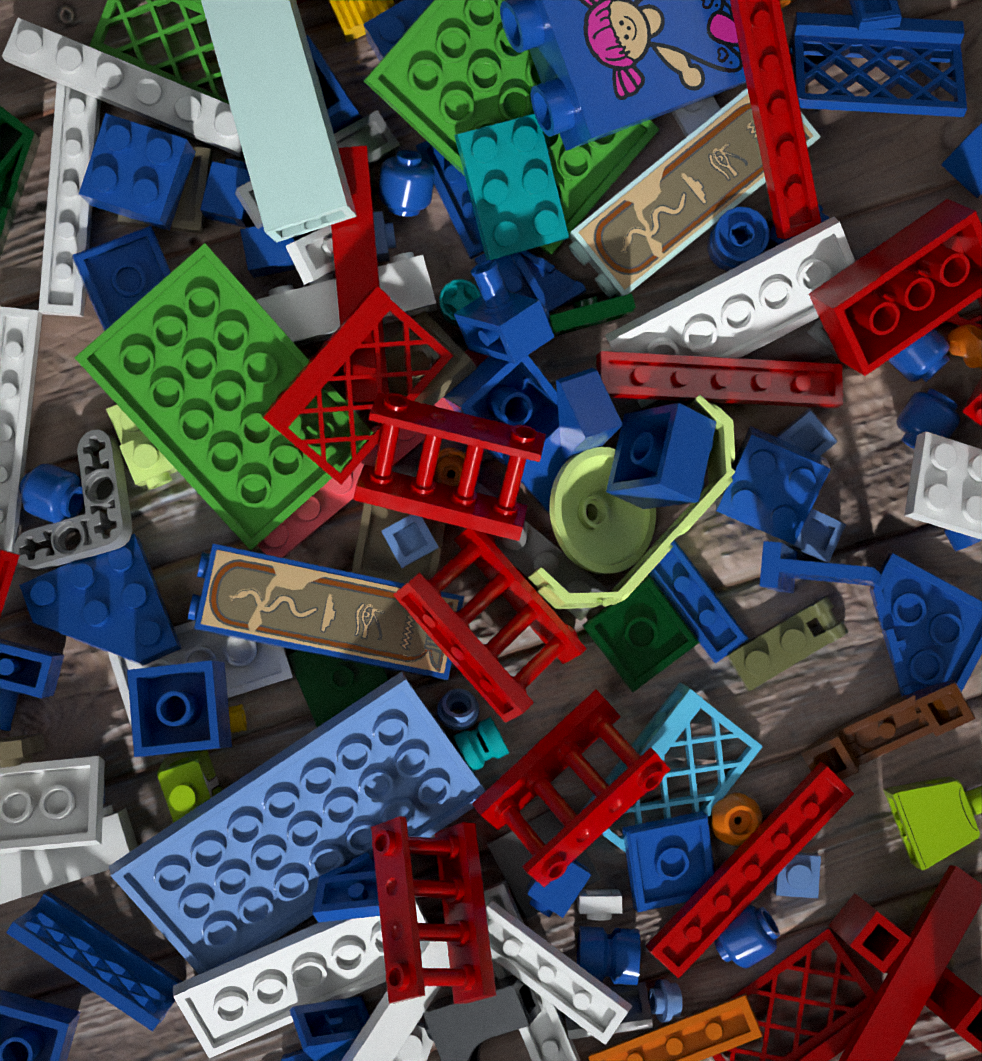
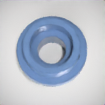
(461, 700)
(665, 1000)

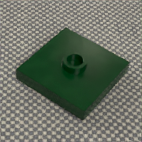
(591, 313)
(641, 634)
(333, 683)

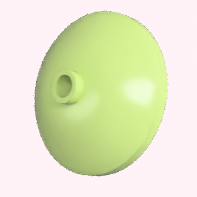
(613, 532)

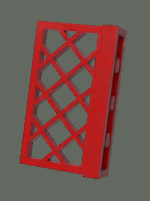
(328, 361)
(837, 1033)

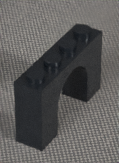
(463, 1027)

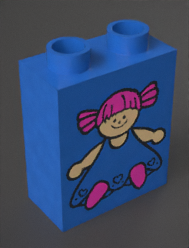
(621, 60)

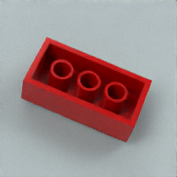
(903, 287)

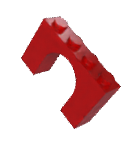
(883, 942)

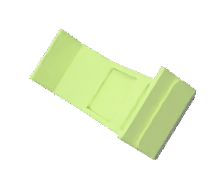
(719, 479)

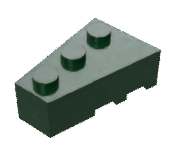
(17, 155)

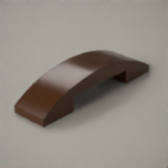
(890, 727)

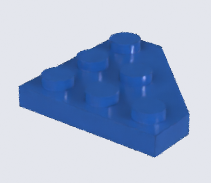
(106, 604)
(926, 626)

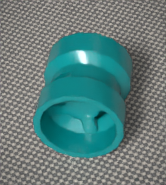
(459, 294)
(472, 748)

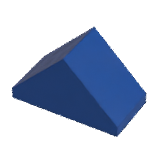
(584, 412)
(329, 1026)

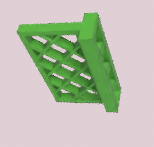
(108, 20)

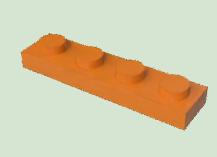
(690, 1037)

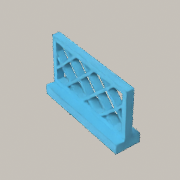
(662, 734)

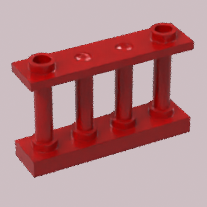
(439, 501)
(452, 631)
(544, 762)
(463, 909)

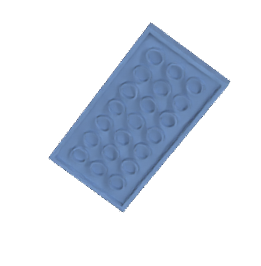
(254, 852)

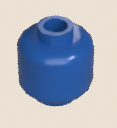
(406, 183)
(922, 357)
(928, 413)
(51, 493)
(748, 937)

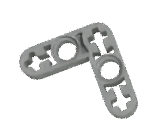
(92, 523)

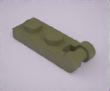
(785, 644)

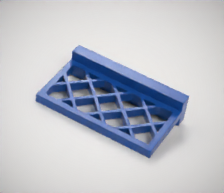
(914, 41)
(781, 569)
(97, 959)

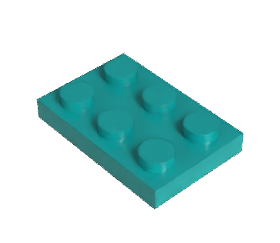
(511, 186)

